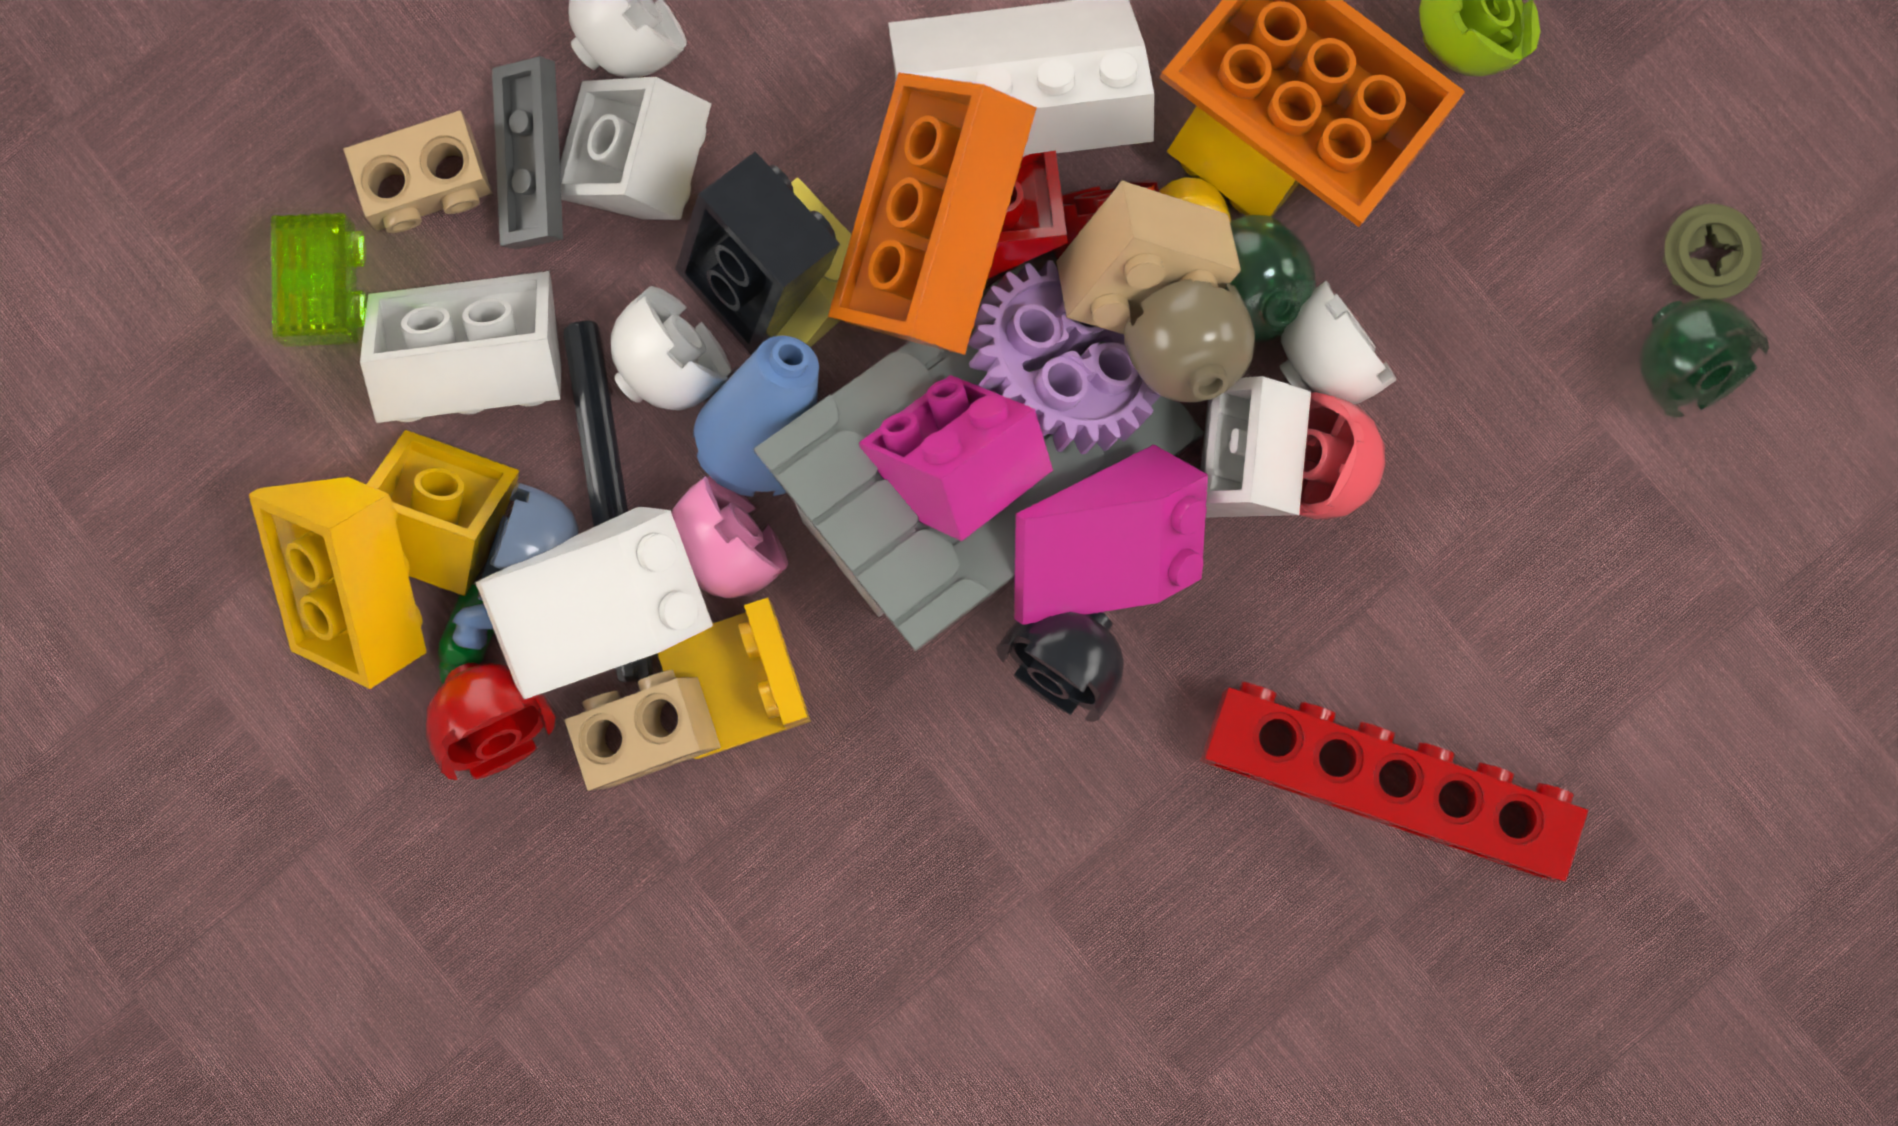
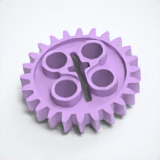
(1073, 396)

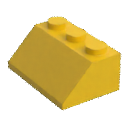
(340, 576)

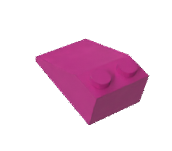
(1112, 539)

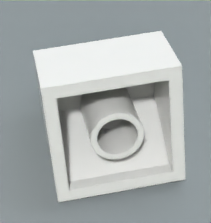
(633, 147)

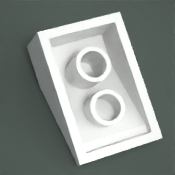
(595, 602)

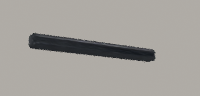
(598, 442)

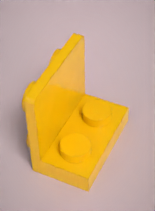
(742, 676)

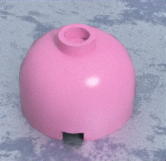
(725, 543)

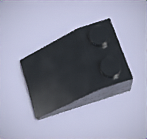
(754, 250)

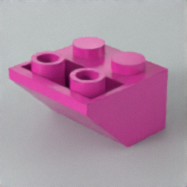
(959, 454)

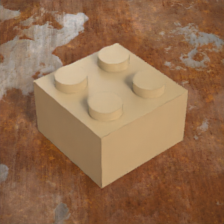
(1138, 247)

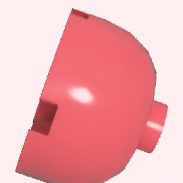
(1341, 458)

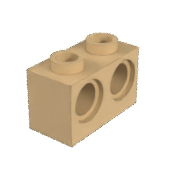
(415, 154)
(645, 742)

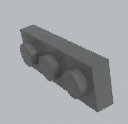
(527, 153)

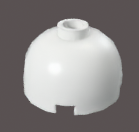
(625, 35)
(1332, 351)
(664, 355)

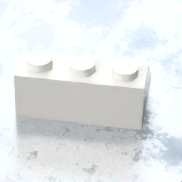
(461, 347)

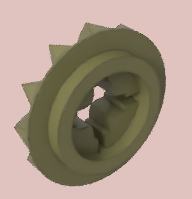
(1726, 230)

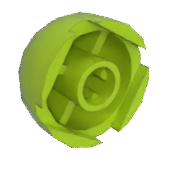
(1479, 34)

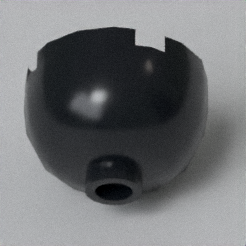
(1067, 660)

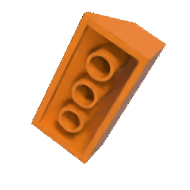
(932, 211)

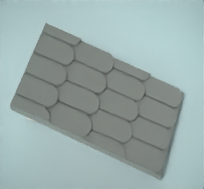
(870, 531)

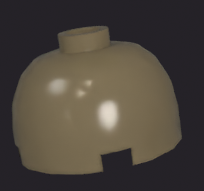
(1191, 340)

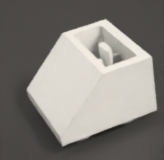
(1255, 449)

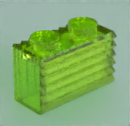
(316, 279)

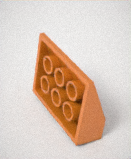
(1316, 94)

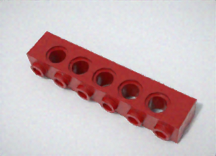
(1541, 850)

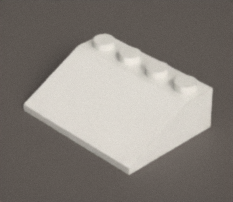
(1067, 58)

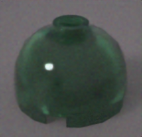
(1274, 273)
(1698, 353)

